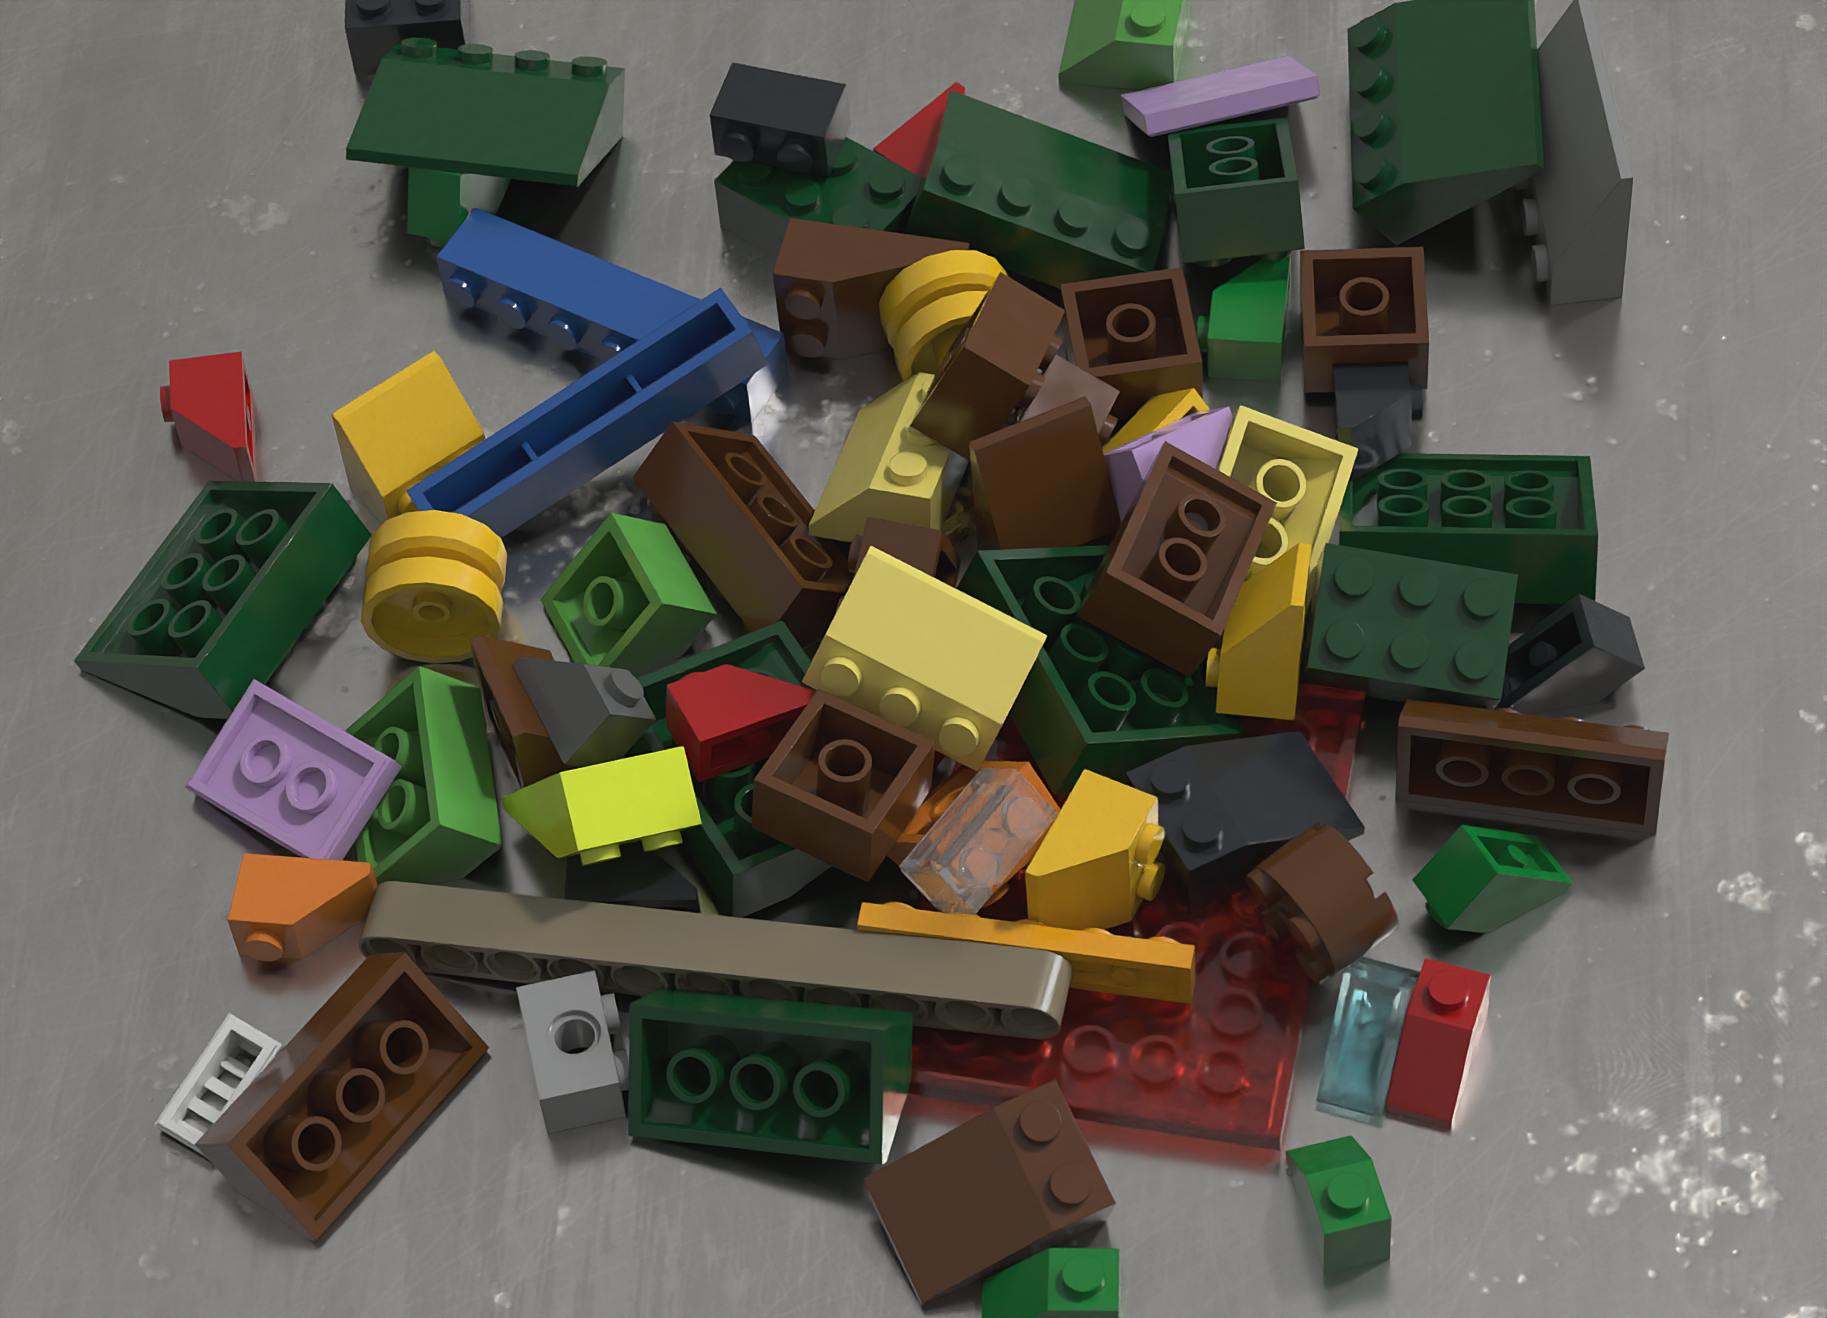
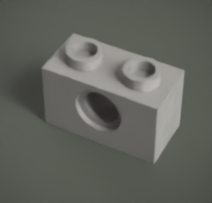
(580, 1086)

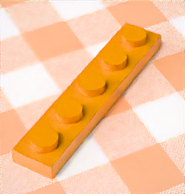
(1099, 959)

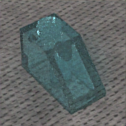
(1366, 1036)

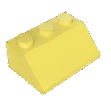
(889, 469)
(1295, 470)
(925, 657)

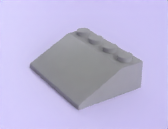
(1585, 192)

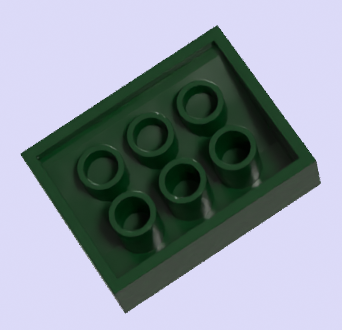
(1441, 109)
(490, 113)
(1039, 197)
(1483, 513)
(227, 593)
(1089, 693)
(735, 860)

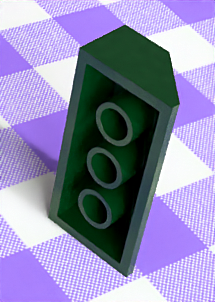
(768, 1074)

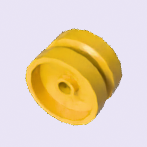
(931, 304)
(433, 585)

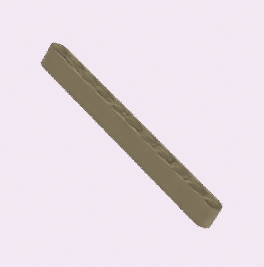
(650, 948)

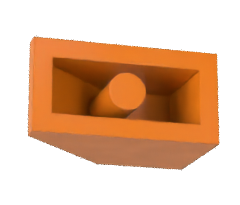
(296, 904)

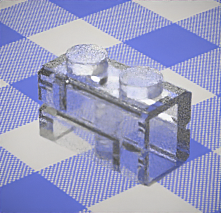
(978, 840)

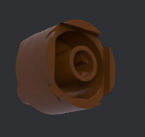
(1321, 901)

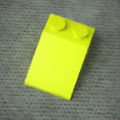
(610, 805)

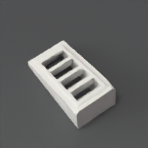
(217, 1056)

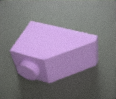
(1197, 434)

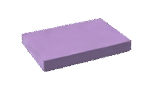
(1220, 96)
(293, 775)

